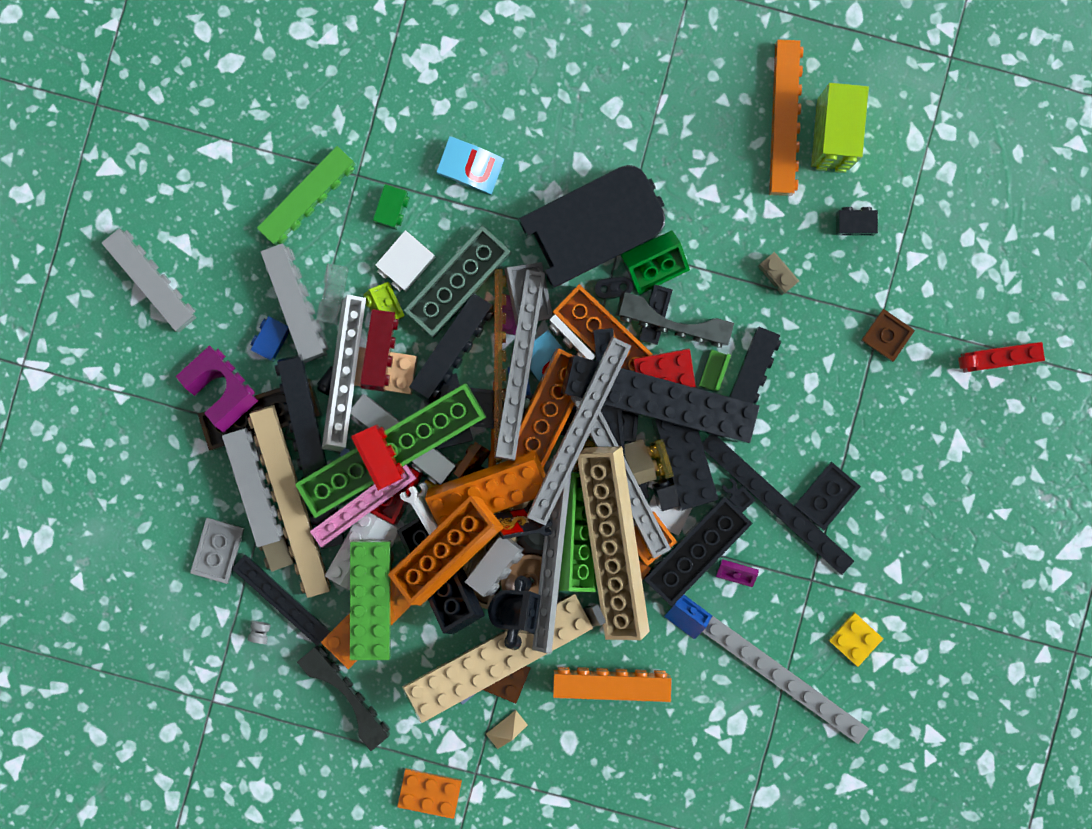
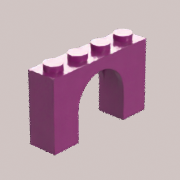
(236, 397)

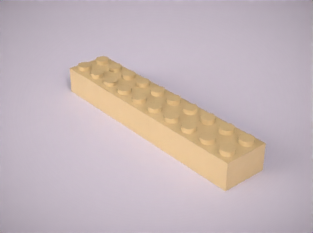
(613, 542)
(488, 664)

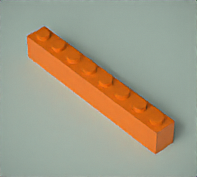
(784, 117)

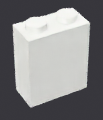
(404, 261)

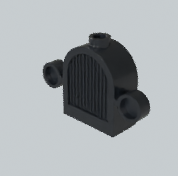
(515, 611)

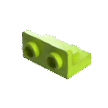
(383, 299)

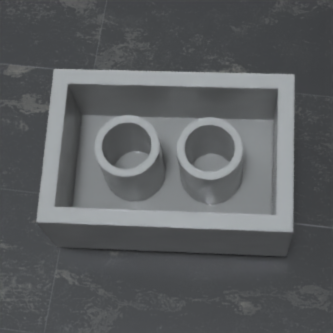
(495, 566)

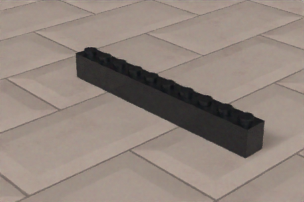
(304, 425)

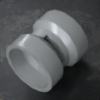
(259, 632)

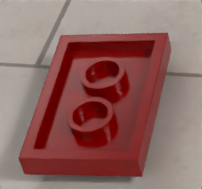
(670, 366)

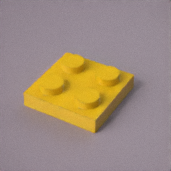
(855, 639)

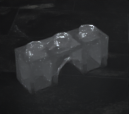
(333, 294)

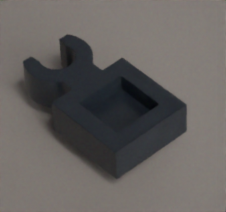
(740, 497)

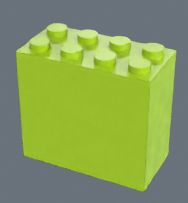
(839, 127)

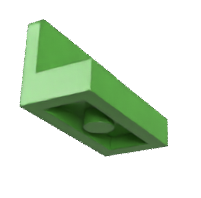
(714, 370)

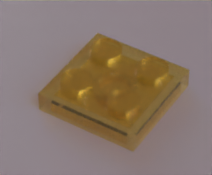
(660, 455)

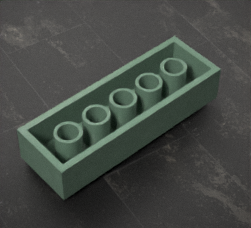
(457, 281)

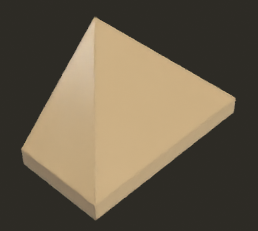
(506, 729)

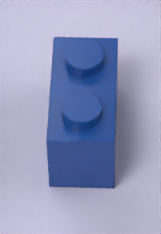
(270, 338)

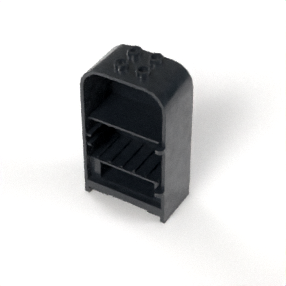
(596, 223)

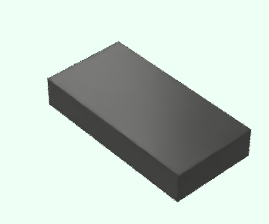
(594, 615)

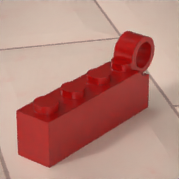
(1001, 357)

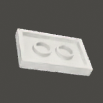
(570, 338)

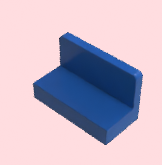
(688, 616)

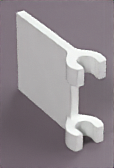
(420, 506)
(672, 518)

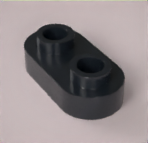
(613, 286)

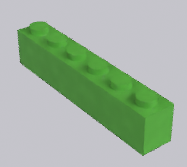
(307, 196)

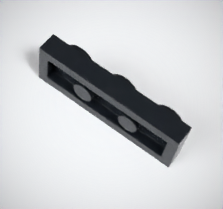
(659, 301)

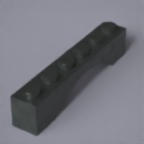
(636, 308)
(370, 728)

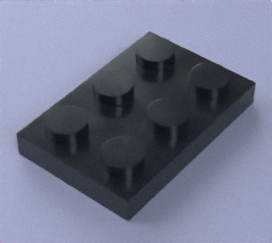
(827, 496)

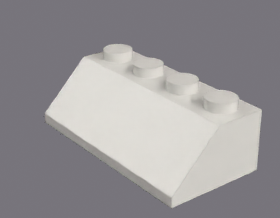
(368, 528)

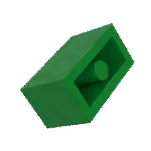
(391, 207)

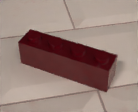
(378, 350)

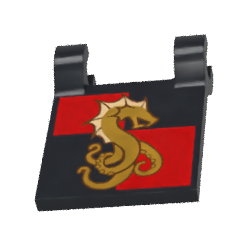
(517, 524)

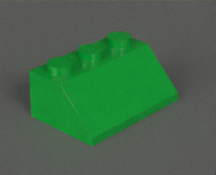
(655, 262)

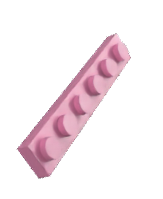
(358, 509)

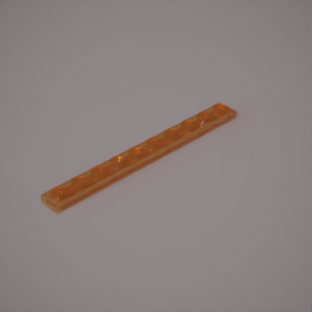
(499, 355)

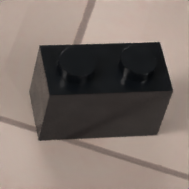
(856, 222)

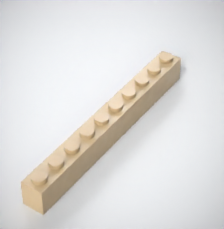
(290, 501)

